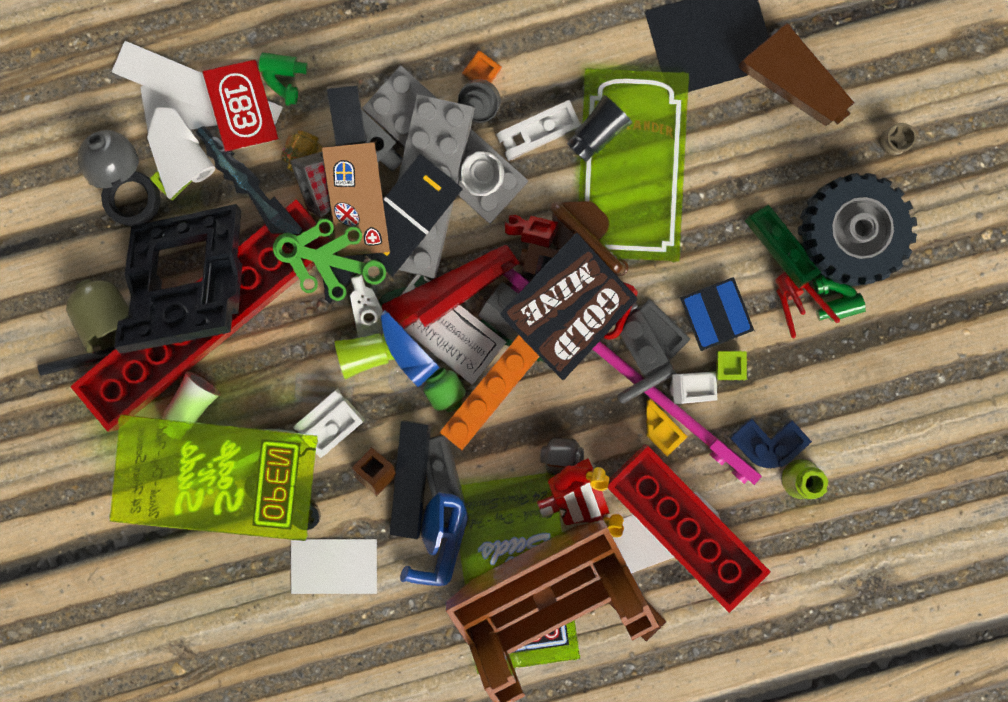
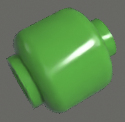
(444, 390)

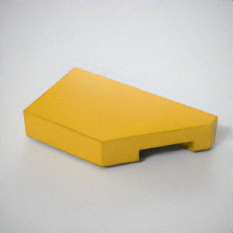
(662, 429)

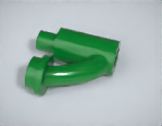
(281, 65)
(849, 305)

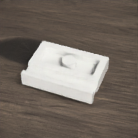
(330, 421)

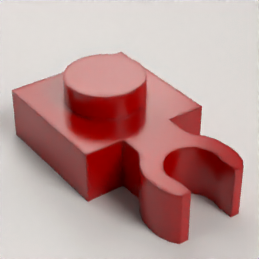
(534, 231)

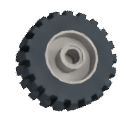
(857, 229)

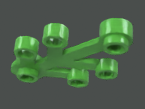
(324, 257)

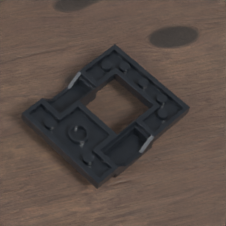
(186, 310)

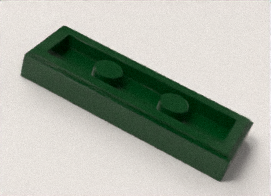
(782, 245)

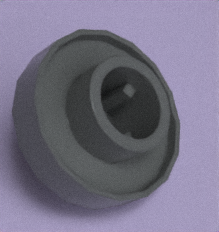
(481, 96)

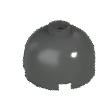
(107, 158)

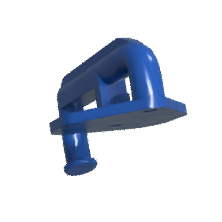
(432, 532)

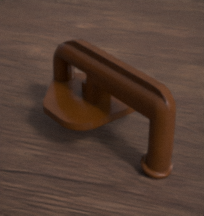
(590, 224)

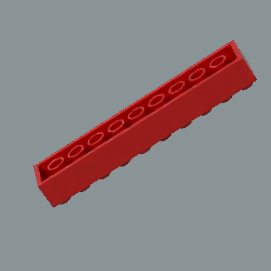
(135, 378)

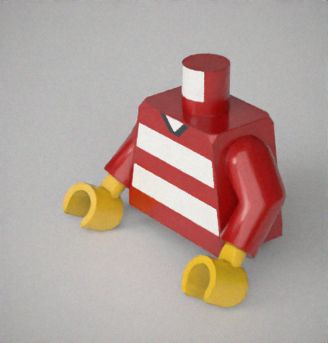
(580, 497)

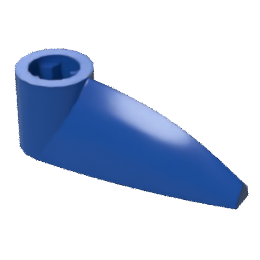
(407, 352)

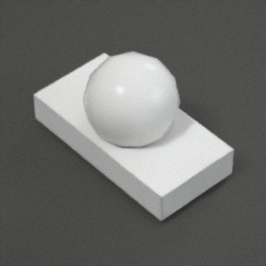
(694, 387)

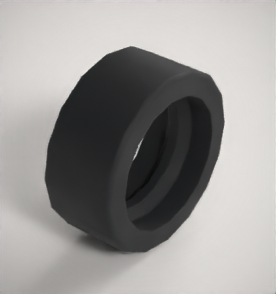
(143, 217)

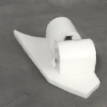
(176, 151)

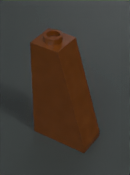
(798, 76)

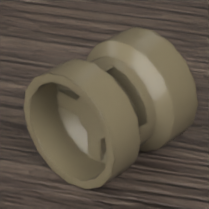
(902, 135)

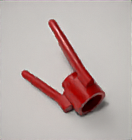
(789, 290)

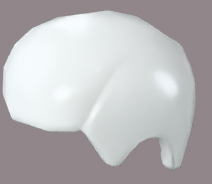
(482, 173)

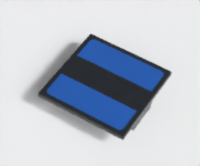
(717, 314)

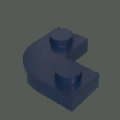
(772, 451)

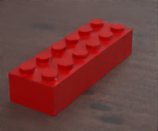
(687, 528)

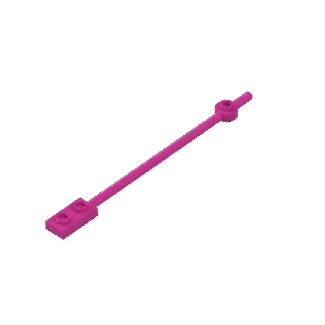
(719, 452)

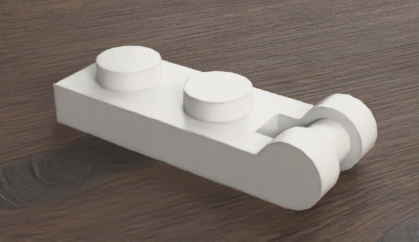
(539, 129)

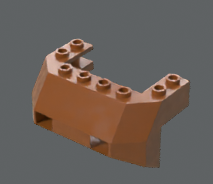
(541, 594)

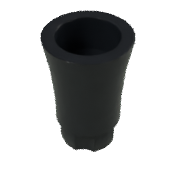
(599, 129)

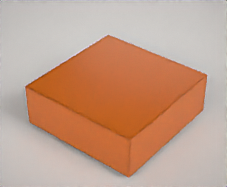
(481, 68)

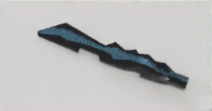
(245, 182)

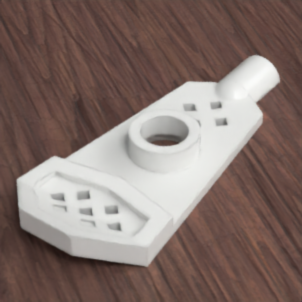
(373, 306)

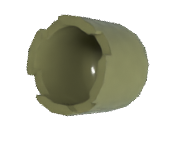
(95, 313)

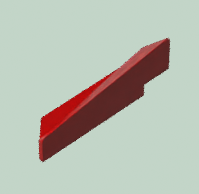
(450, 290)

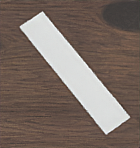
(168, 77)

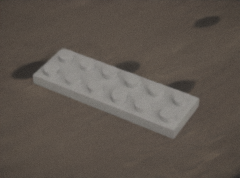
(393, 110)
(441, 135)

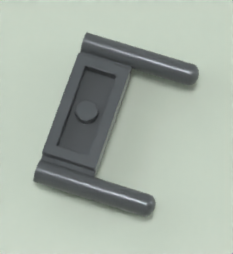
(646, 352)

